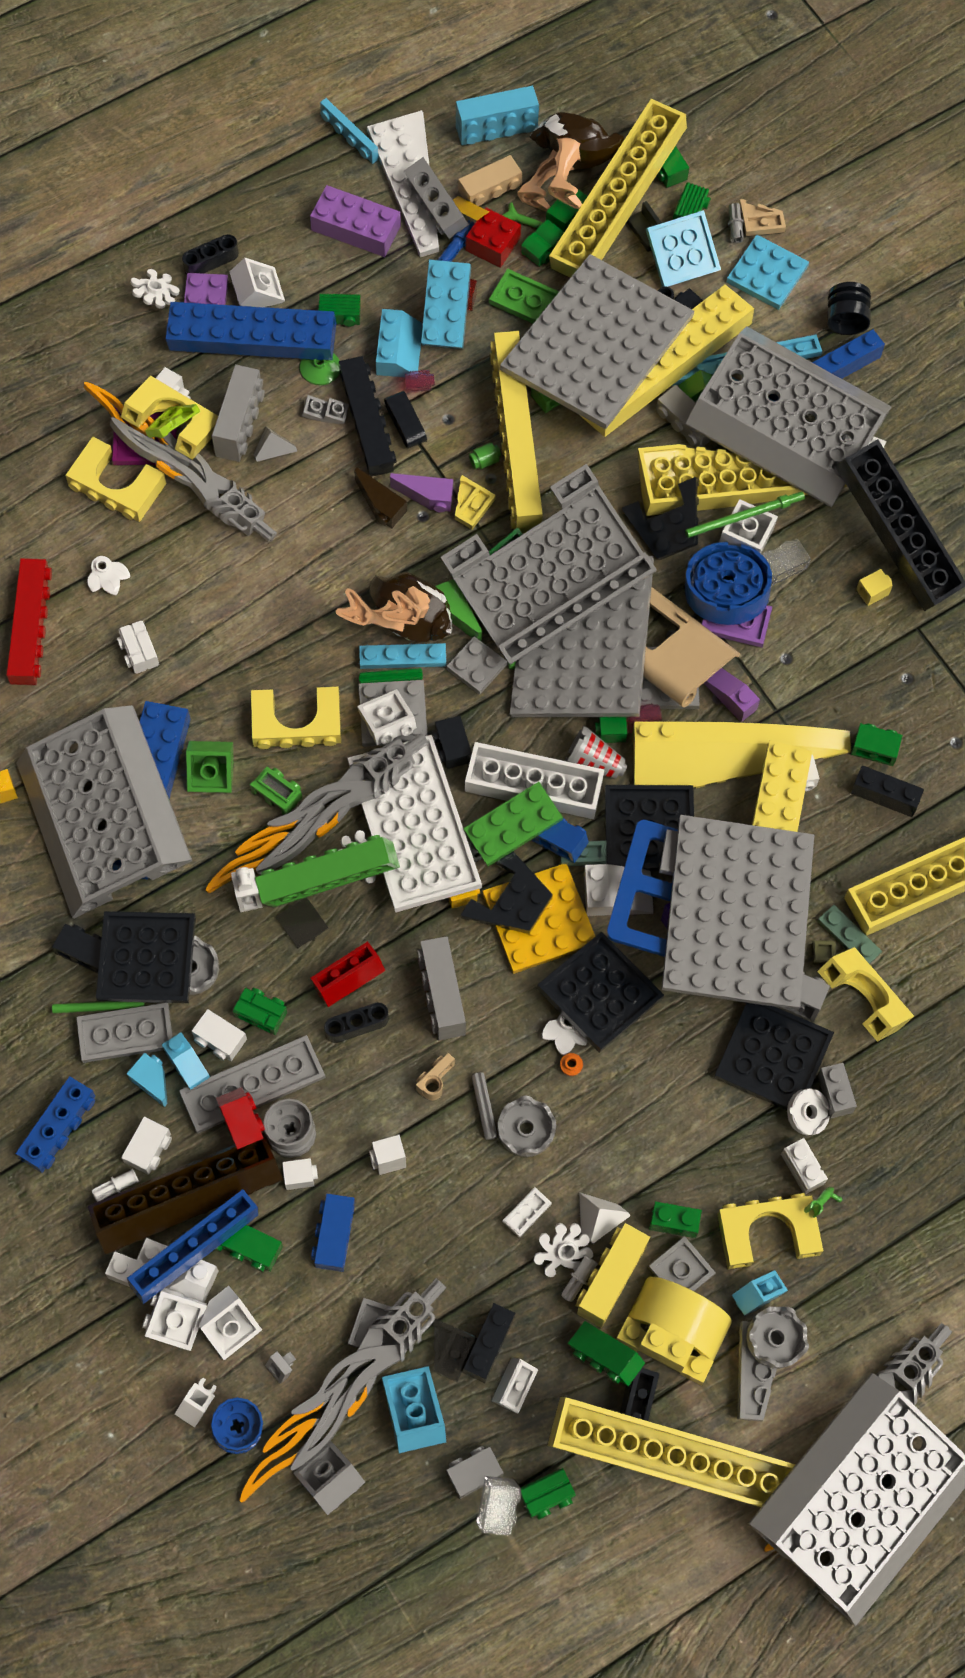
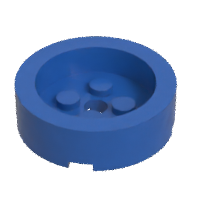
(728, 600)

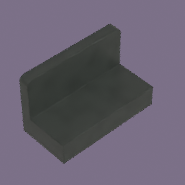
(641, 221)

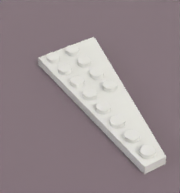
(399, 146)

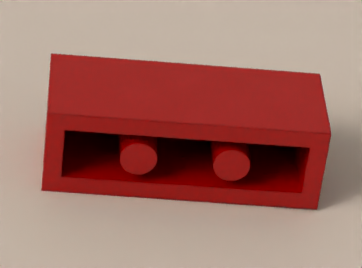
(348, 974)

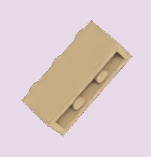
(490, 181)

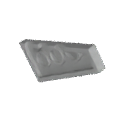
(753, 1379)

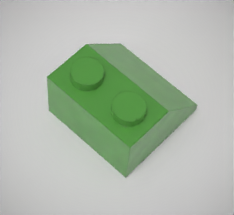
(209, 766)

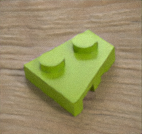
(171, 419)

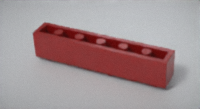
(28, 622)

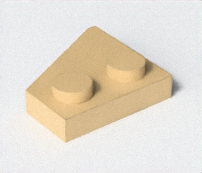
(761, 219)

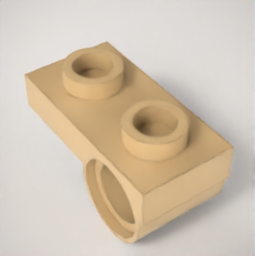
(440, 1068)

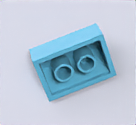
(398, 344)

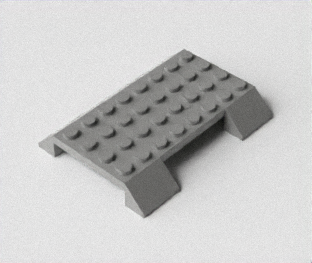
(551, 571)

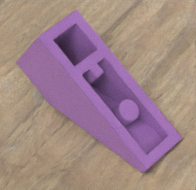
(428, 491)
(733, 694)

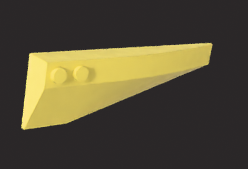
(721, 477)
(719, 750)

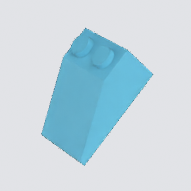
(414, 1409)

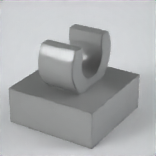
(280, 1366)

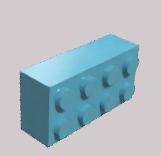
(497, 115)
(446, 304)

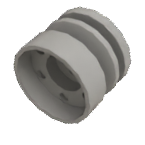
(285, 1117)

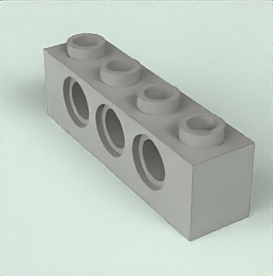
(419, 174)

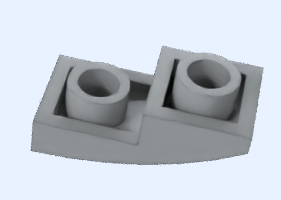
(325, 411)

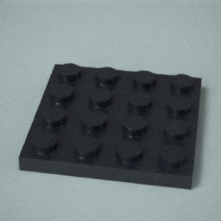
(632, 803)
(146, 957)
(600, 992)
(773, 1054)

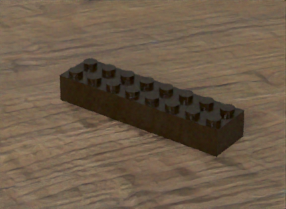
(182, 1194)

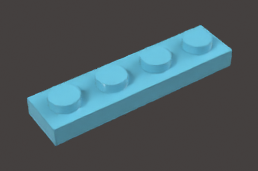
(352, 134)
(402, 656)

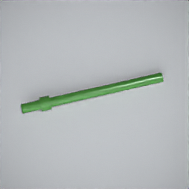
(782, 502)

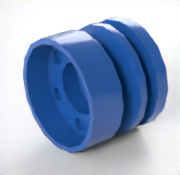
(244, 1413)

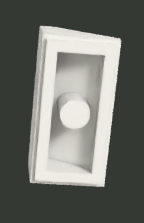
(515, 1385)

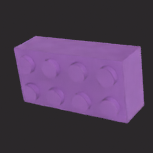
(355, 221)

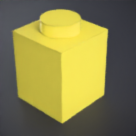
(874, 587)

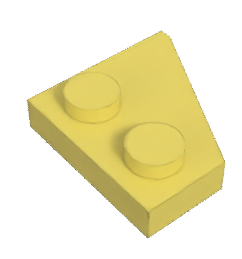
(472, 502)

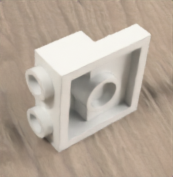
(387, 717)
(174, 1319)

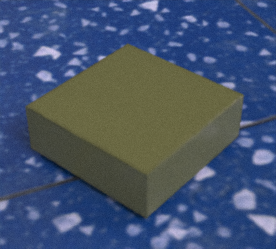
(823, 951)

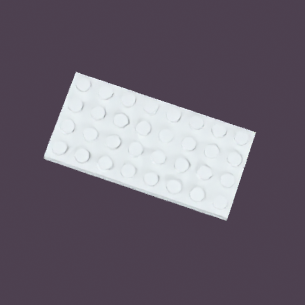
(425, 832)

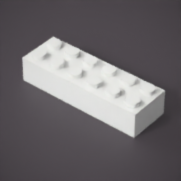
(507, 772)

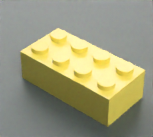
(615, 1270)

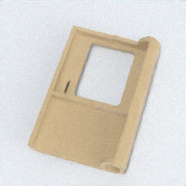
(686, 656)

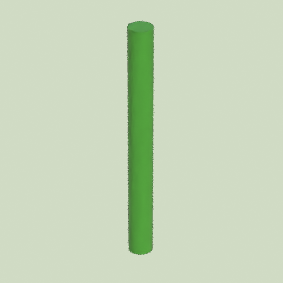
(94, 1006)

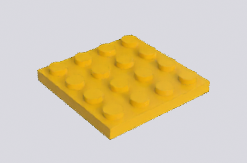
(558, 932)

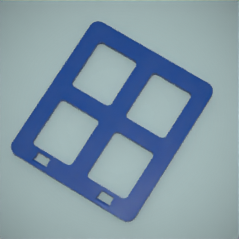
(635, 881)

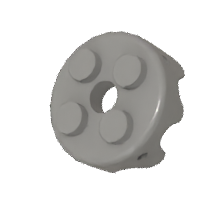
(207, 967)
(526, 1111)
(792, 1333)

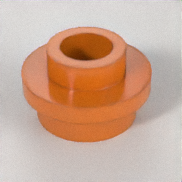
(571, 1071)

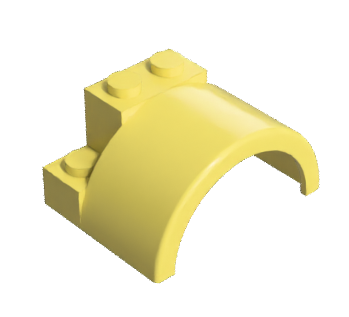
(678, 1324)

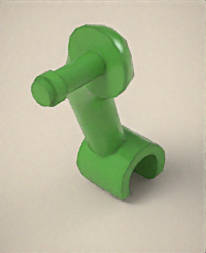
(817, 1205)

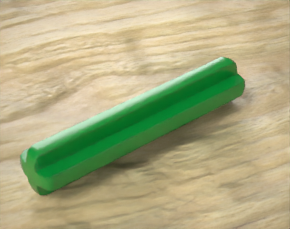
(391, 676)

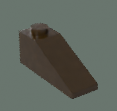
(383, 502)

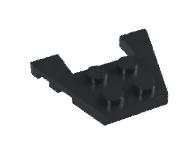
(666, 532)
(519, 903)

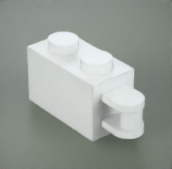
(246, 889)

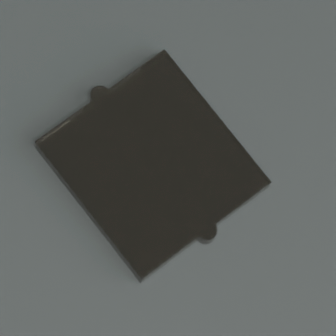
(302, 922)

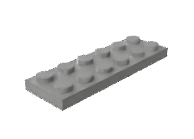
(264, 1077)

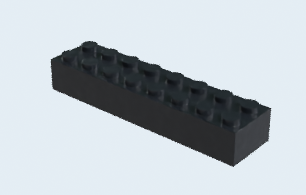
(901, 525)

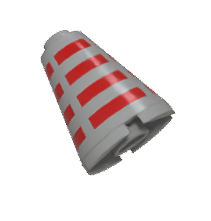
(594, 752)

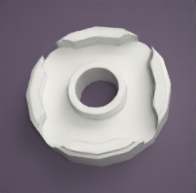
(797, 1111)

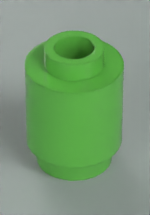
(485, 456)

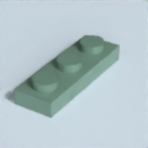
(848, 934)

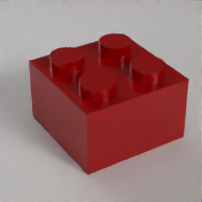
(493, 238)
(239, 1117)

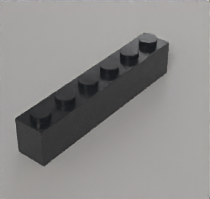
(366, 416)

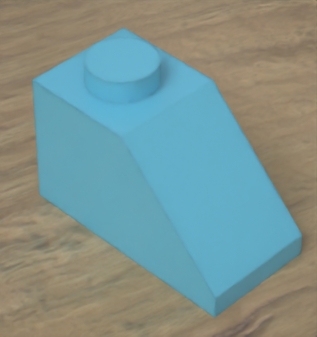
(185, 1060)
(150, 1077)
(759, 1292)

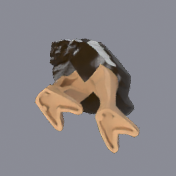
(573, 145)
(404, 606)

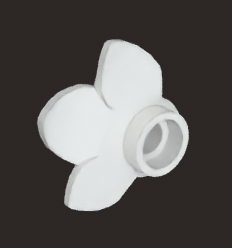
(107, 578)
(564, 1035)

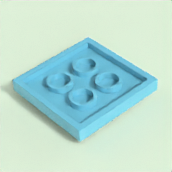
(683, 249)
(767, 272)

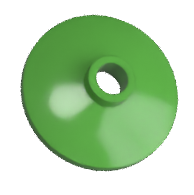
(320, 374)

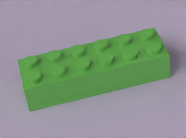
(327, 871)

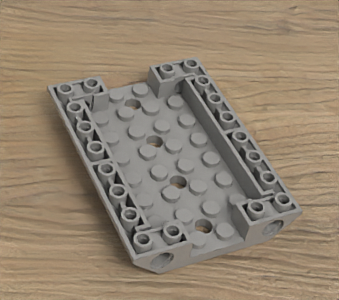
(776, 432)
(123, 792)
(843, 1477)

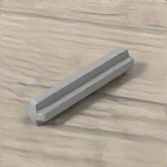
(484, 1106)

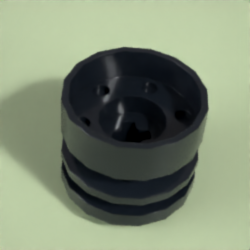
(849, 308)

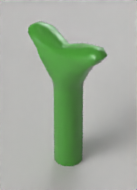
(515, 216)

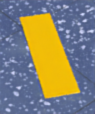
(469, 208)

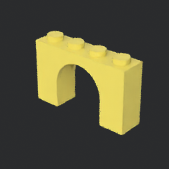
(157, 397)
(130, 501)
(322, 730)
(854, 970)
(736, 1221)

